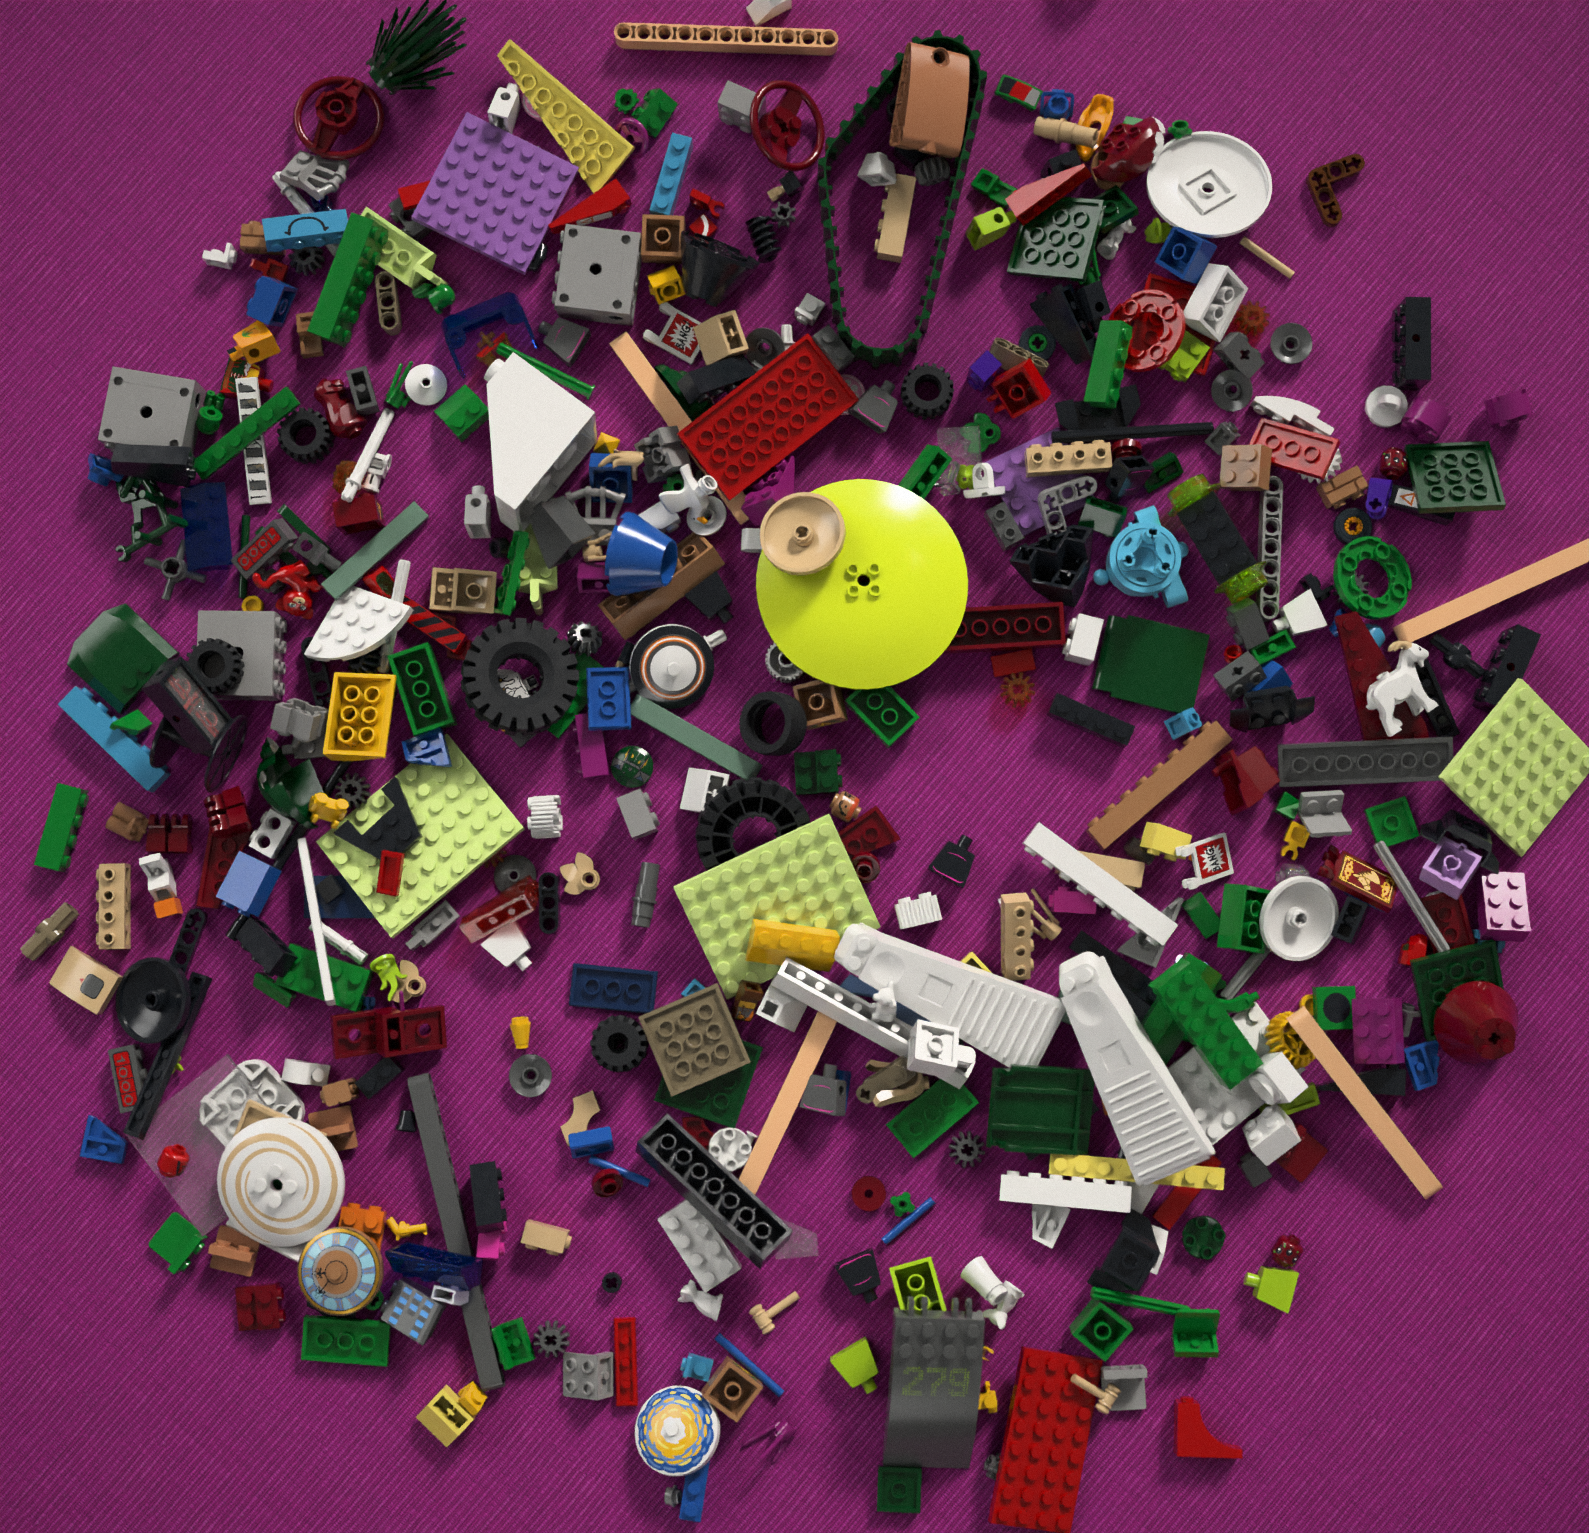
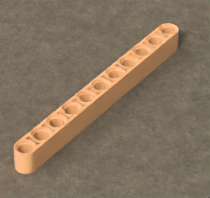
(716, 34)
(664, 403)
(1493, 593)
(787, 1101)
(1364, 1102)

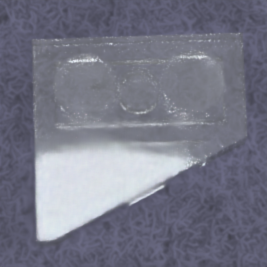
(801, 1243)

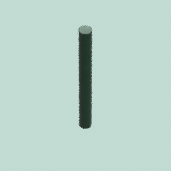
(245, 535)

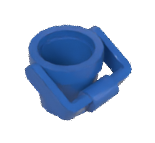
(1058, 104)
(101, 470)

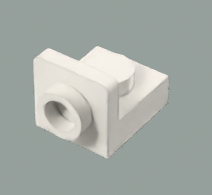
(220, 259)
(809, 310)

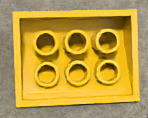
(359, 716)

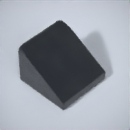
(330, 888)

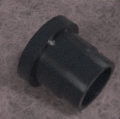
(406, 1122)

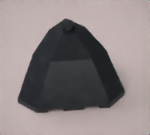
(1057, 564)

